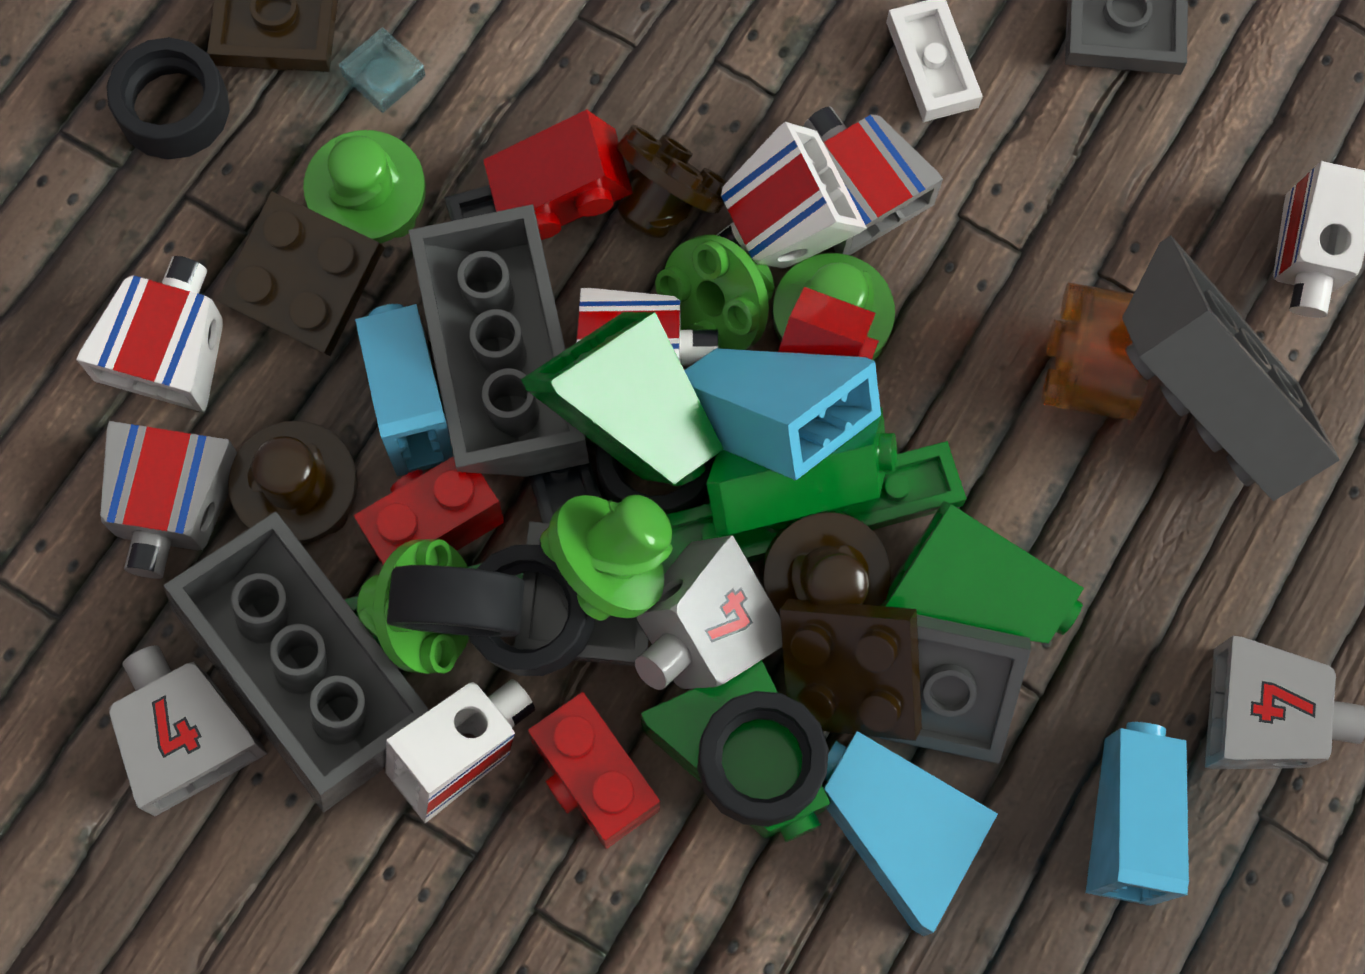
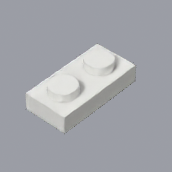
(934, 59)

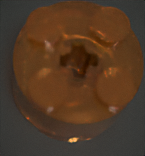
(1091, 356)

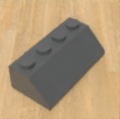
(488, 329)
(1223, 376)
(296, 658)

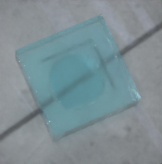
(382, 70)

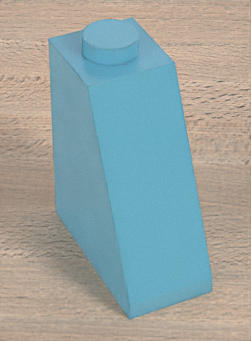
(404, 388)
(785, 405)
(1141, 818)
(905, 827)

